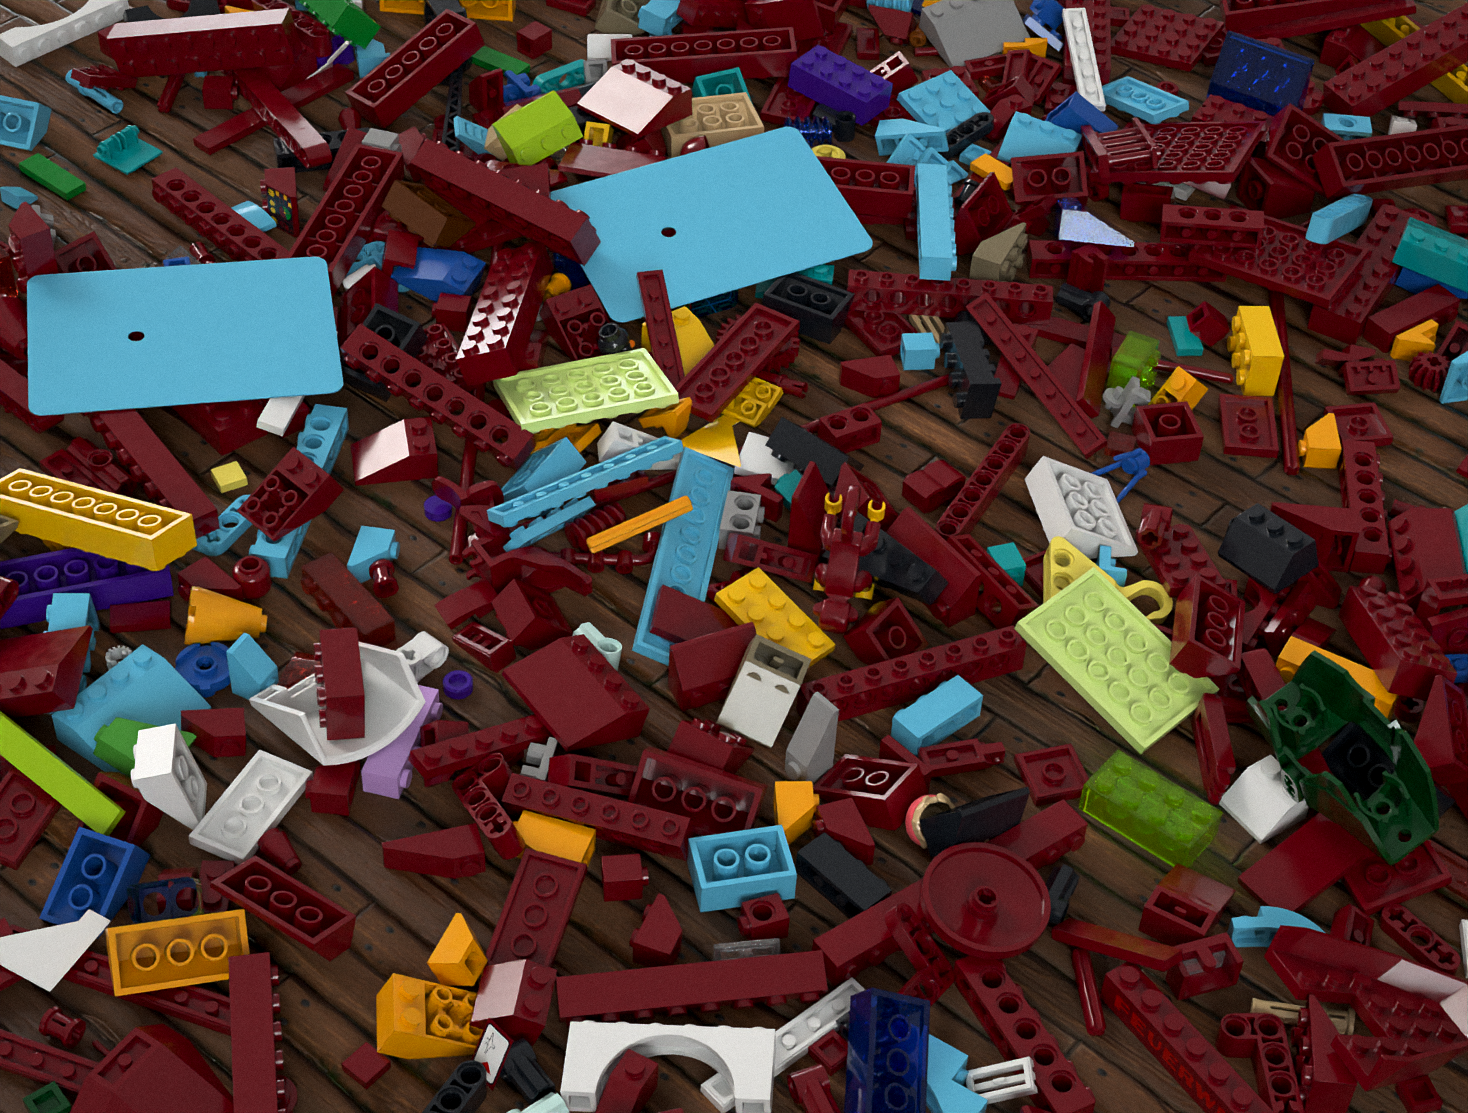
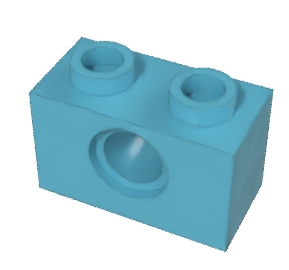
(1348, 126)

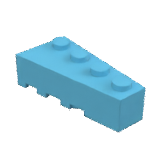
(74, 611)

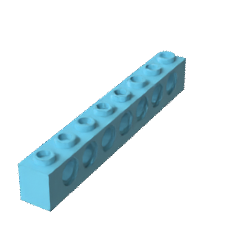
(320, 443)

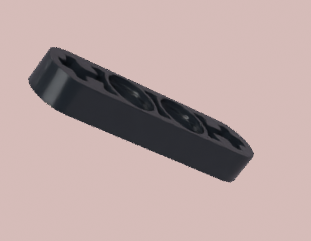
(977, 125)

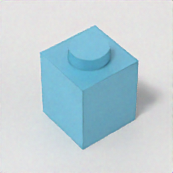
(918, 351)

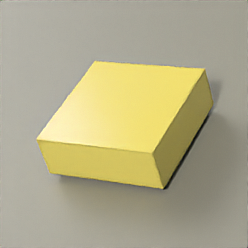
(229, 477)

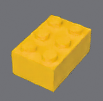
(1255, 350)

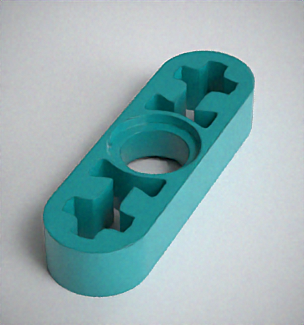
(550, 80)

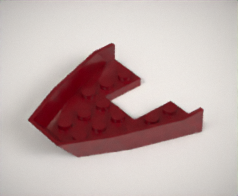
(1407, 1006)

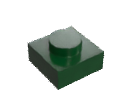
(47, 1100)

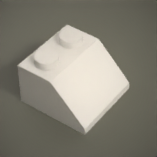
(1261, 802)

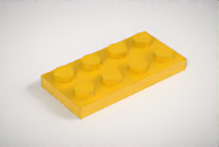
(774, 614)

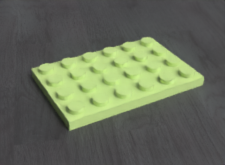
(585, 390)
(1114, 659)

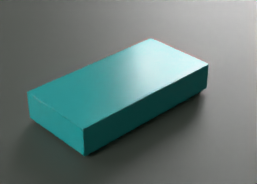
(1183, 340)

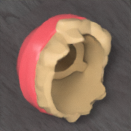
(923, 808)

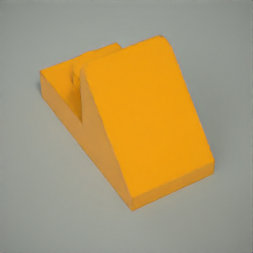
(1414, 341)
(673, 418)

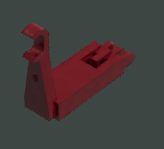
(1214, 742)

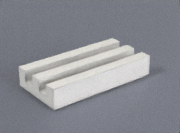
(1001, 1068)

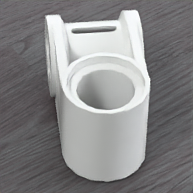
(424, 654)

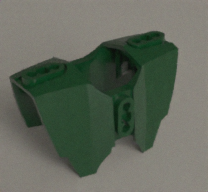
(1322, 701)

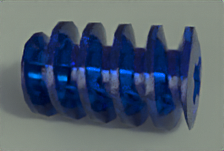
(812, 131)

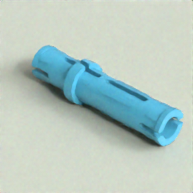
(100, 95)

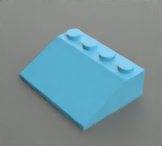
(136, 689)

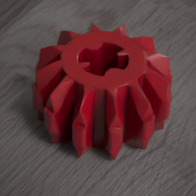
(1429, 370)

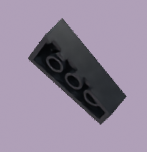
(969, 370)
(899, 568)

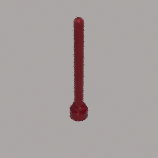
(1194, 371)

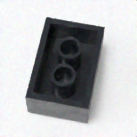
(396, 329)

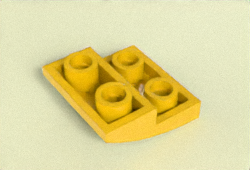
(754, 402)

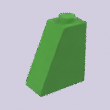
(117, 742)

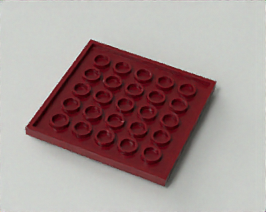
(1192, 153)

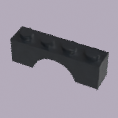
(196, 8)

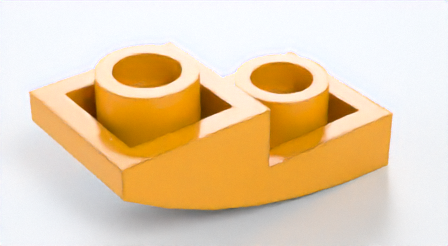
(1035, 45)

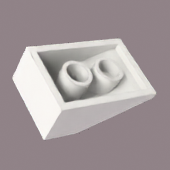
(169, 774)

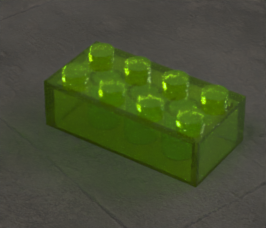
(1150, 810)

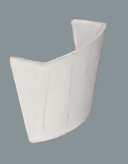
(390, 707)

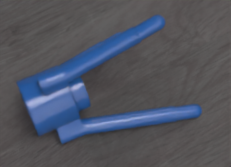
(1132, 463)

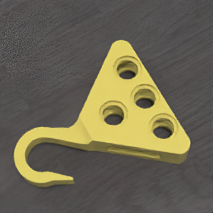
(1066, 563)

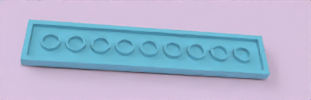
(686, 543)

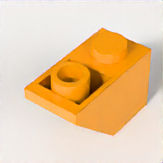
(1180, 388)
(458, 955)

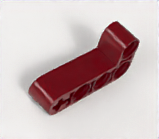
(478, 792)
(1266, 1043)

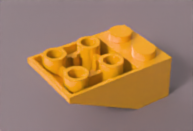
(424, 1019)

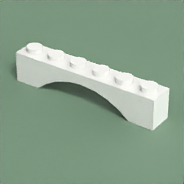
(28, 43)

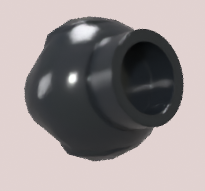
(614, 339)

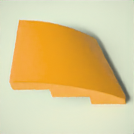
(579, 436)

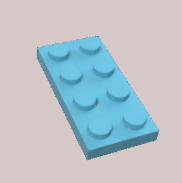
(1143, 100)

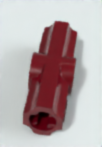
(101, 465)

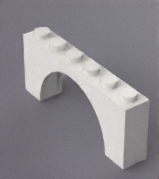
(739, 1054)

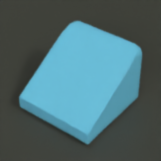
(16, 195)

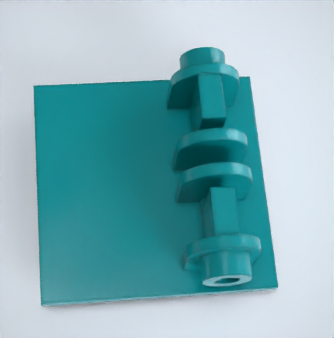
(126, 151)

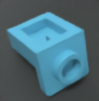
(1107, 564)

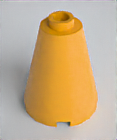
(220, 618)

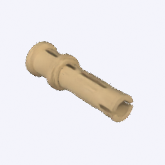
(1288, 1013)

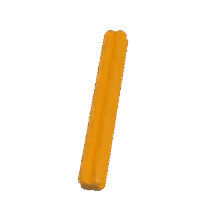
(639, 524)

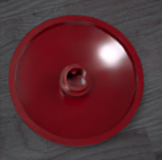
(985, 900)

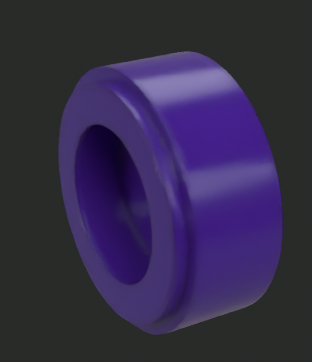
(437, 509)
(458, 684)

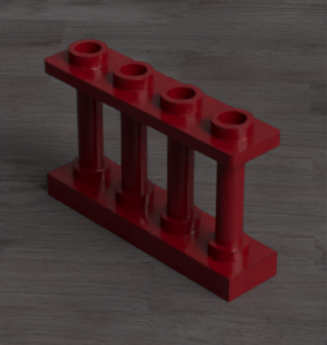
(1119, 147)

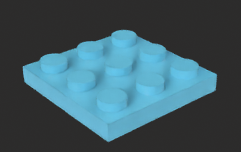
(941, 102)

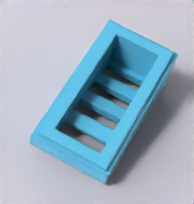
(471, 134)

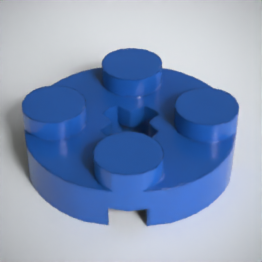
(204, 681)

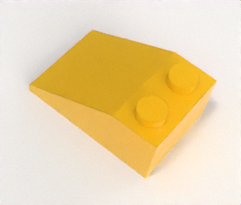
(691, 338)

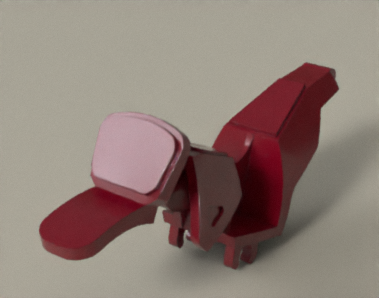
(490, 559)

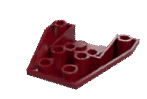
(153, 1074)

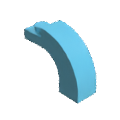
(1260, 930)

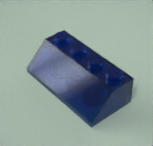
(887, 1053)

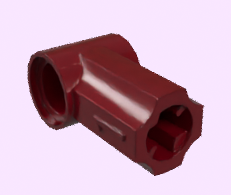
(1153, 525)
(812, 1090)

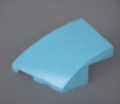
(911, 152)

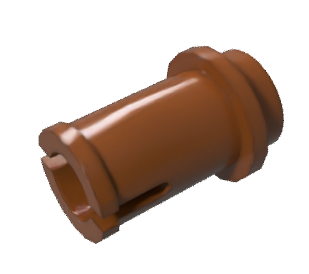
(917, 37)

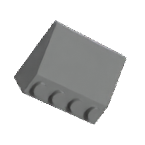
(971, 28)

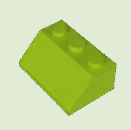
(537, 130)

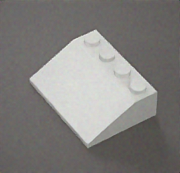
(1079, 509)

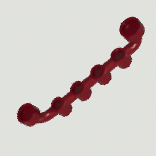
(623, 559)

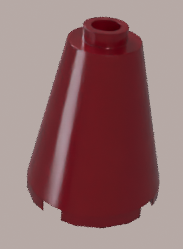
(13, 327)

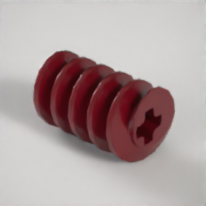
(592, 524)

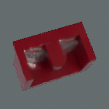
(1205, 967)

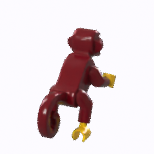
(842, 575)

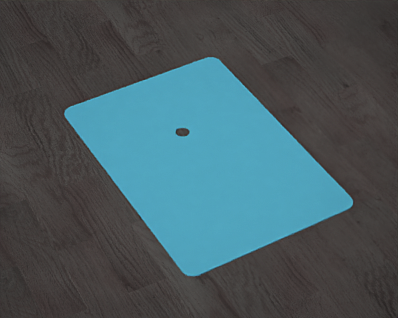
(737, 217)
(206, 335)

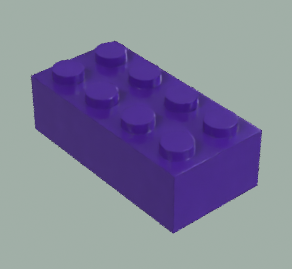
(840, 84)

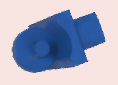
(518, 87)

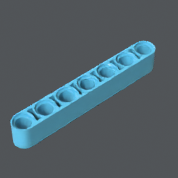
(1338, 218)

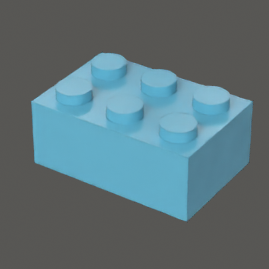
(740, 867)

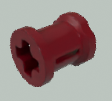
(384, 581)
(62, 1027)

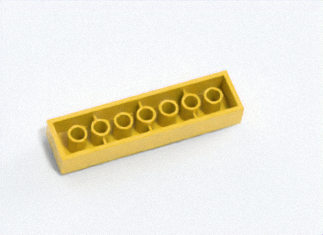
(96, 520)

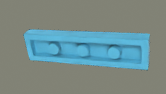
(554, 521)

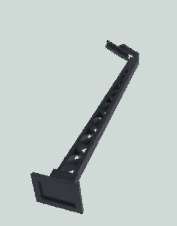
(455, 85)

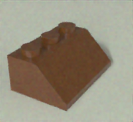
(426, 214)

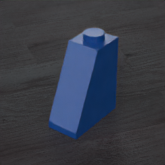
(1078, 112)

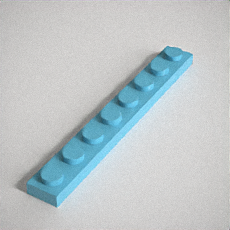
(578, 484)

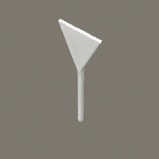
(329, 64)

